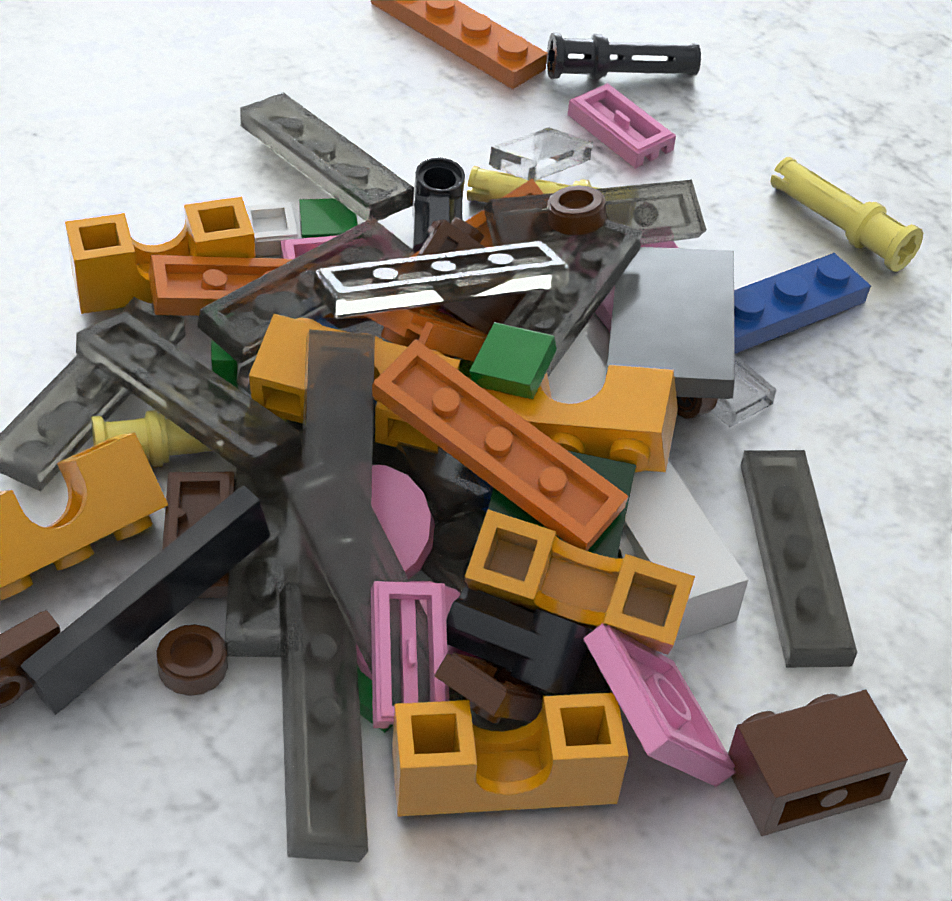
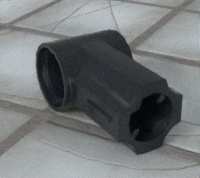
(436, 196)
(532, 645)

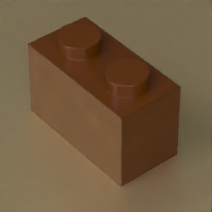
(814, 761)

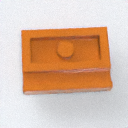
(432, 329)

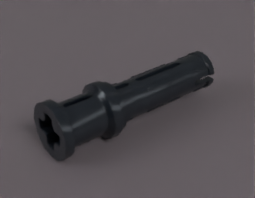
(597, 61)

